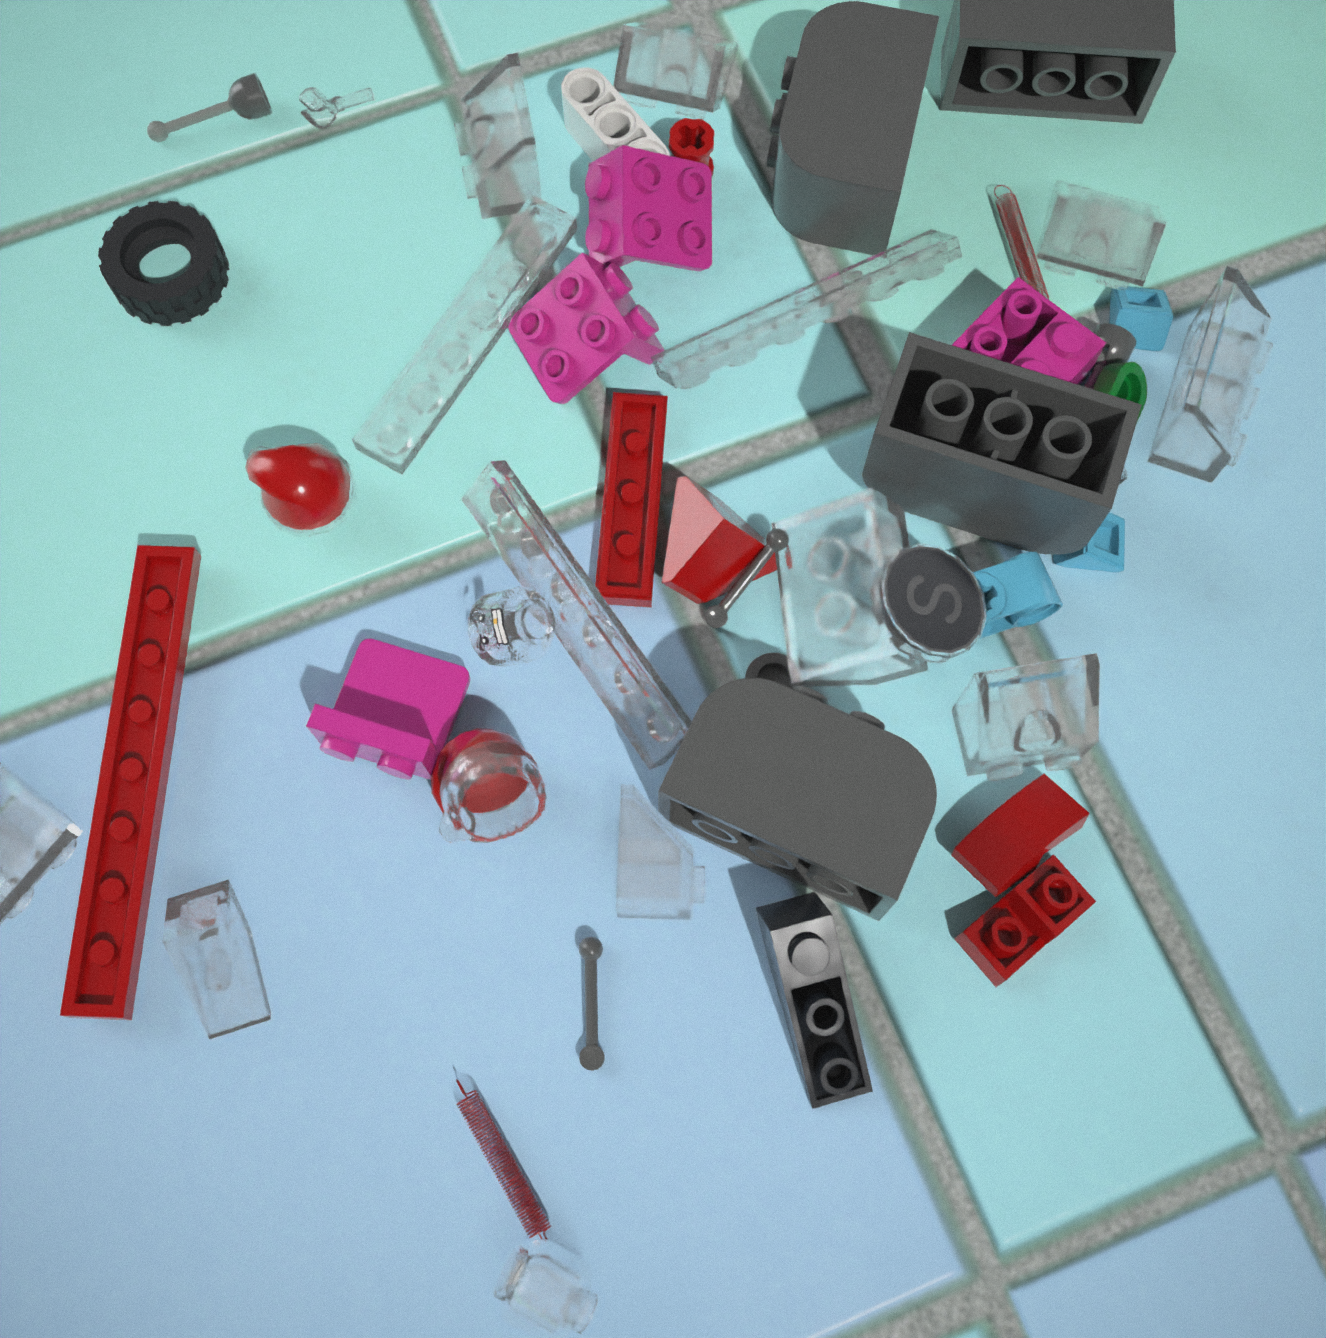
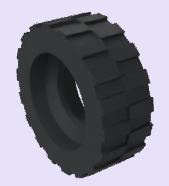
(151, 228)

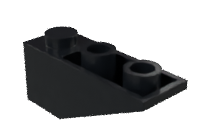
(815, 997)

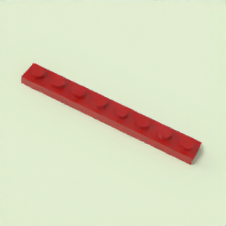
(132, 786)

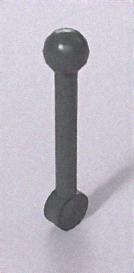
(776, 540)
(591, 1055)

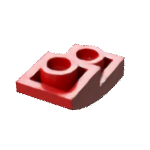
(1019, 833)
(1025, 920)

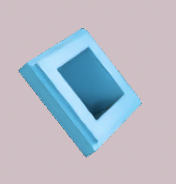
(1142, 313)
(1102, 552)

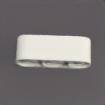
(601, 117)

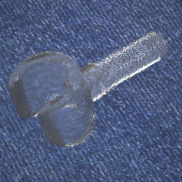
(323, 110)

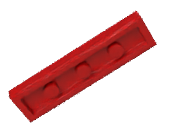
(631, 499)

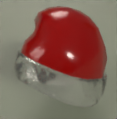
(303, 487)
(486, 787)

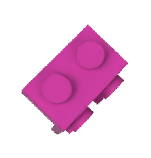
(649, 210)
(582, 327)
(392, 710)

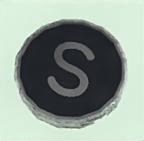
(929, 603)

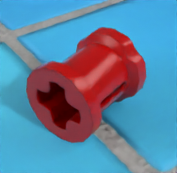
(692, 141)

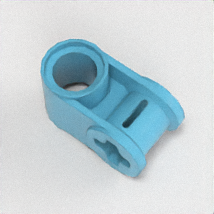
(1017, 593)

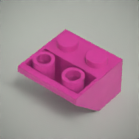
(1033, 334)

